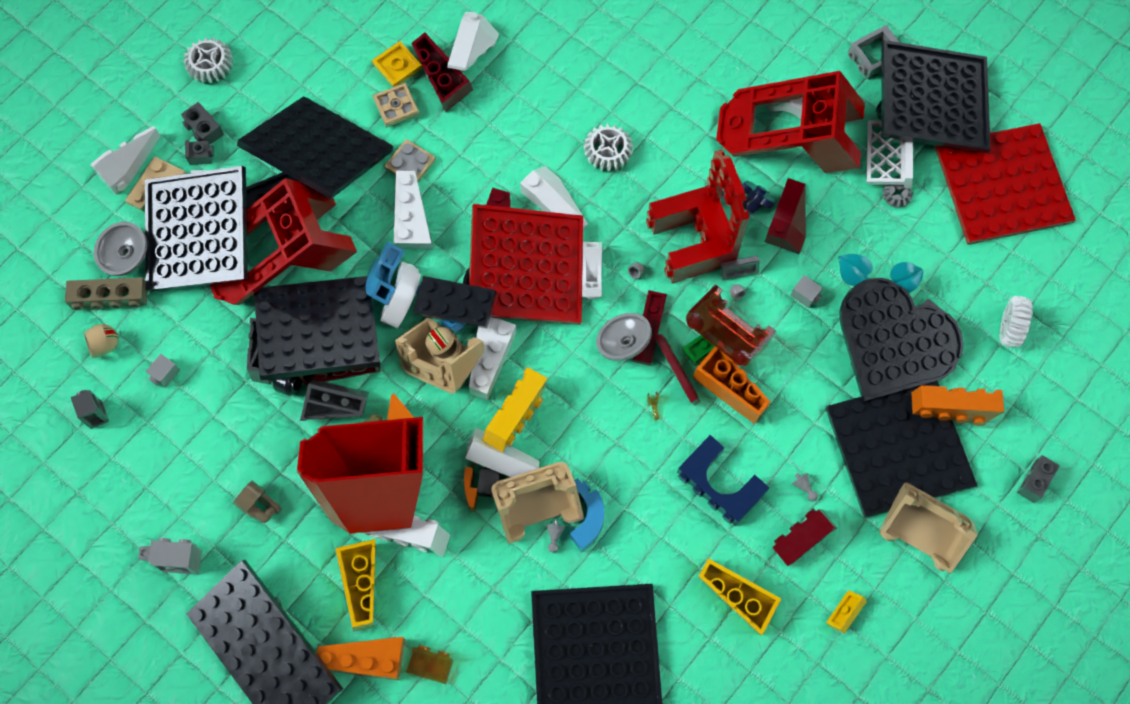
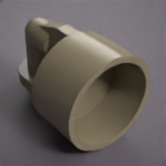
(249, 498)

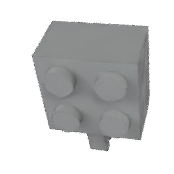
(172, 556)

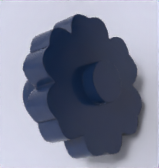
(756, 197)

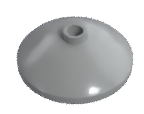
(114, 244)
(624, 337)

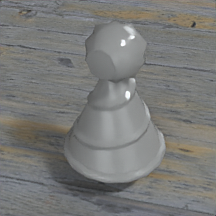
(803, 483)
(554, 533)

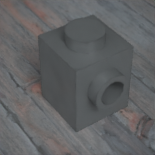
(487, 478)

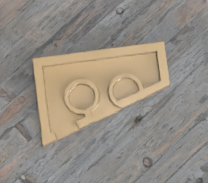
(156, 169)

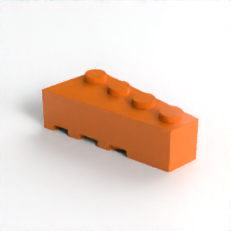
(731, 385)
(957, 404)
(366, 658)

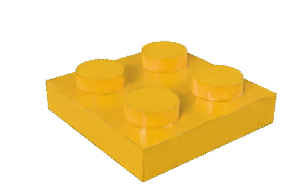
(397, 64)

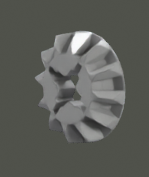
(896, 200)

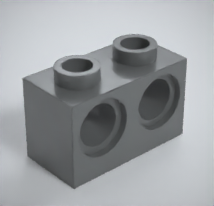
(202, 124)
(89, 409)
(1038, 479)

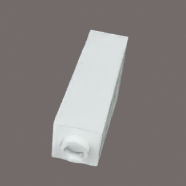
(509, 462)

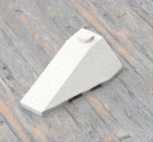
(472, 40)
(121, 166)
(549, 193)

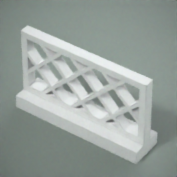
(906, 159)

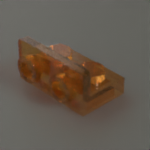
(430, 665)

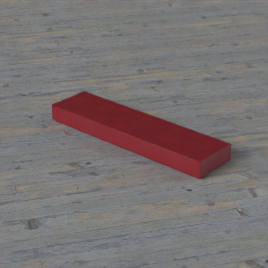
(653, 313)
(677, 369)

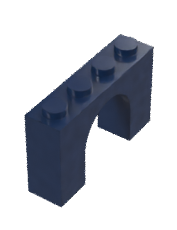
(733, 505)

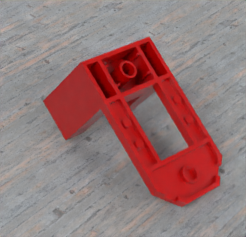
(826, 107)
(293, 218)
(719, 238)

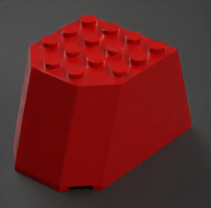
(365, 473)

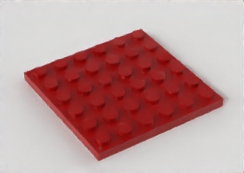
(1008, 188)
(529, 261)

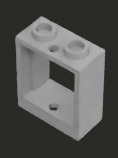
(856, 55)

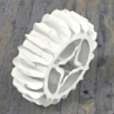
(209, 55)
(607, 153)
(1016, 321)

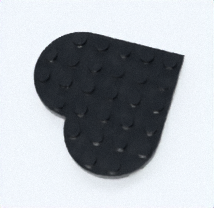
(895, 341)

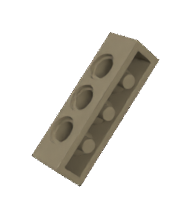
(78, 289)

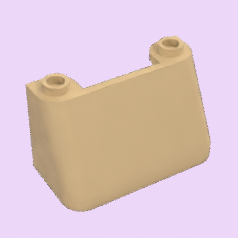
(419, 362)
(535, 498)
(929, 527)

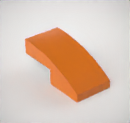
(471, 493)

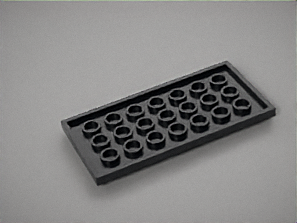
(261, 643)

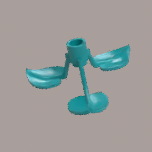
(856, 267)

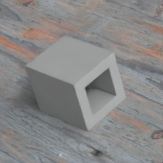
(807, 292)
(162, 371)

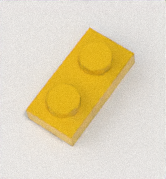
(846, 611)

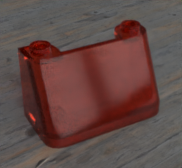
(726, 329)

